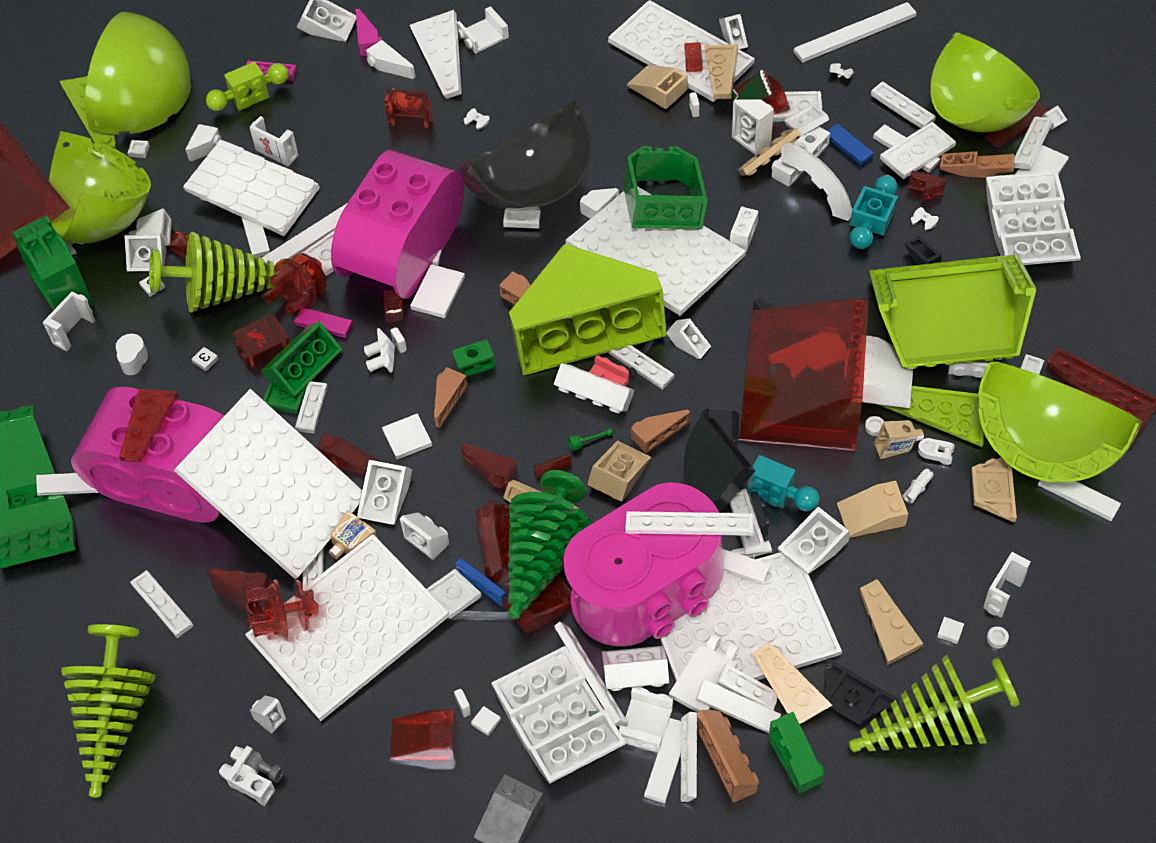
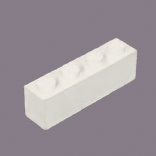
(593, 387)

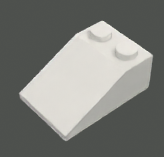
(326, 20)
(384, 492)
(815, 541)

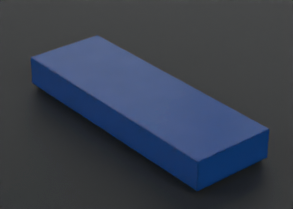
(850, 144)
(481, 582)

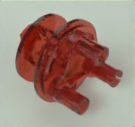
(298, 281)
(274, 617)

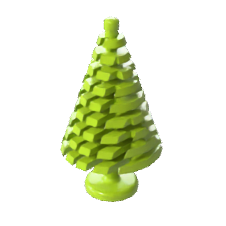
(212, 272)
(111, 690)
(951, 704)

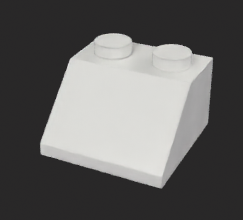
(424, 534)

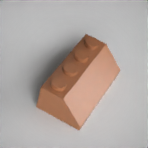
(726, 755)

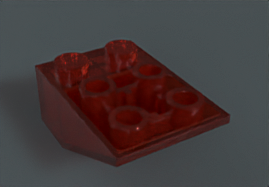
(233, 587)

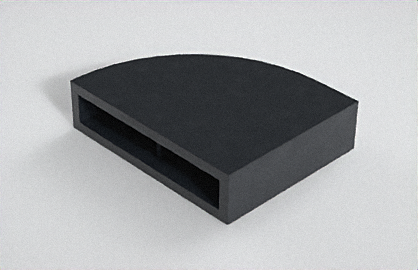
(714, 463)

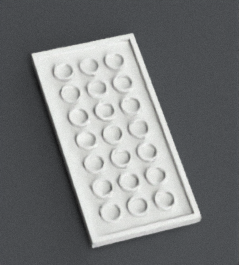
(659, 40)

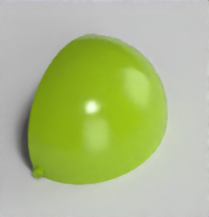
(980, 87)

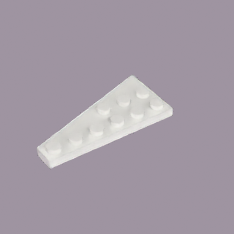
(440, 47)

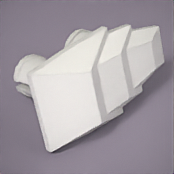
(386, 357)

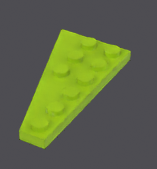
(75, 91)
(947, 411)

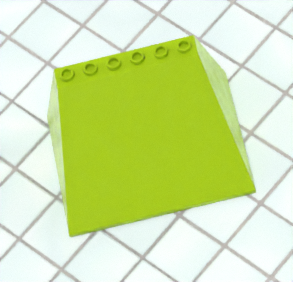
(955, 309)

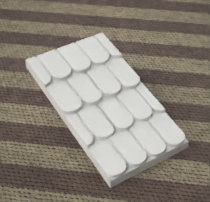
(252, 187)

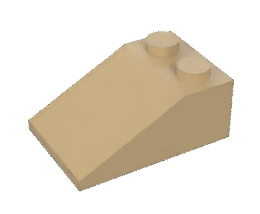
(618, 470)
(873, 510)

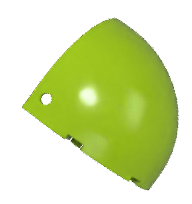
(135, 76)
(99, 188)
(1051, 427)

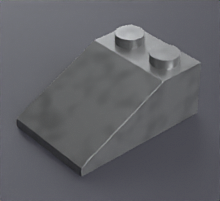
(509, 812)

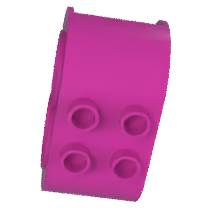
(397, 221)
(153, 480)
(642, 582)

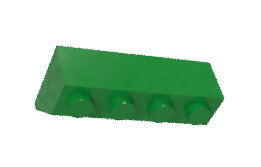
(302, 359)

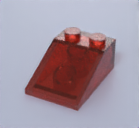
(546, 607)
(424, 735)

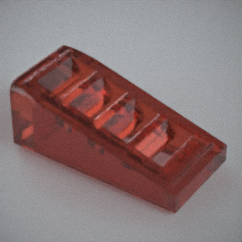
(693, 58)
(393, 315)

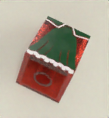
(765, 88)

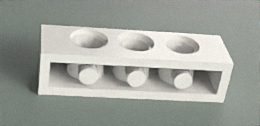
(812, 141)

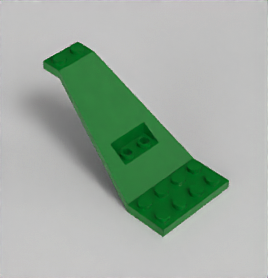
(29, 523)

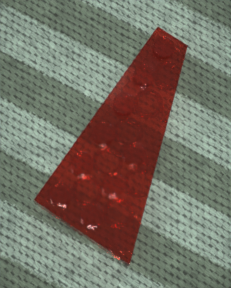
(1103, 385)

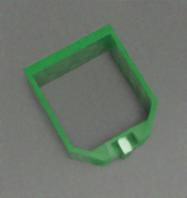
(664, 210)
(49, 262)

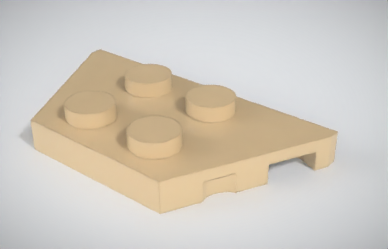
(994, 488)

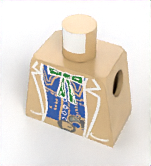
(896, 438)
(349, 534)

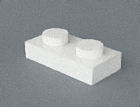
(522, 219)

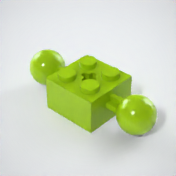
(246, 86)

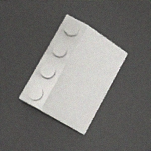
(884, 376)

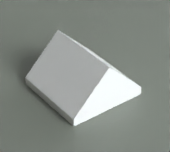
(139, 248)

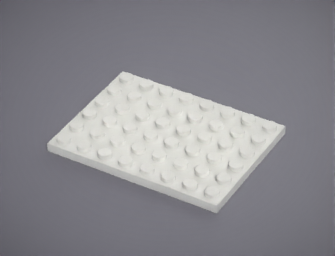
(684, 259)
(270, 483)
(754, 614)
(364, 623)

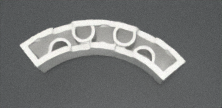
(821, 176)

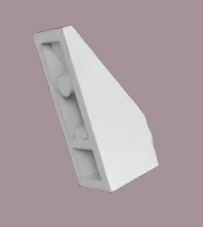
(389, 61)

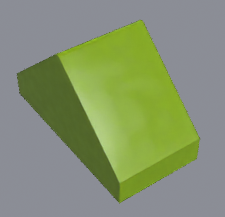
(603, 298)

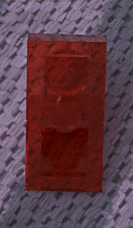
(929, 184)

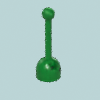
(576, 442)

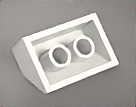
(752, 124)
(635, 668)

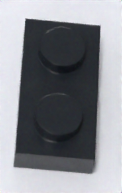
(758, 507)

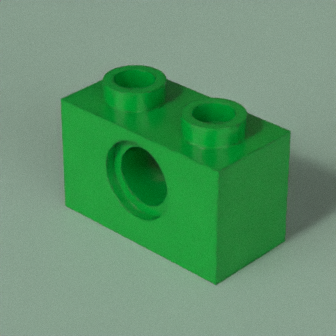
(482, 360)

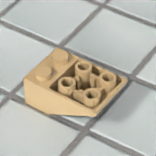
(660, 84)

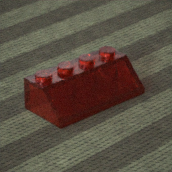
(494, 540)

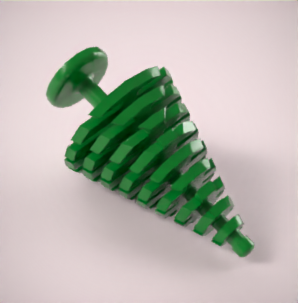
(540, 534)

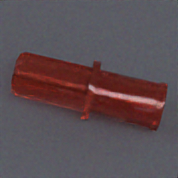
(551, 464)

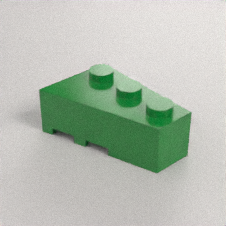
(795, 752)

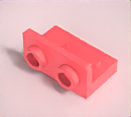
(608, 370)

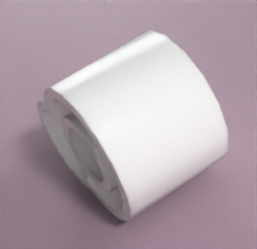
(131, 353)

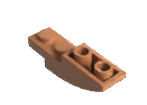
(976, 166)

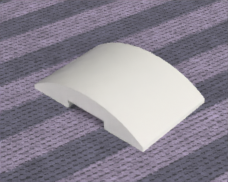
(1031, 218)
(551, 717)

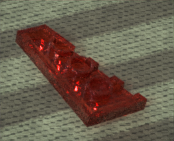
(1005, 135)
(145, 421)

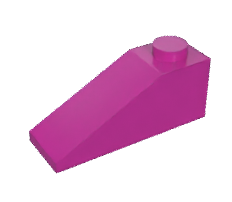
(366, 33)

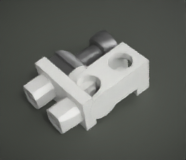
(245, 775)

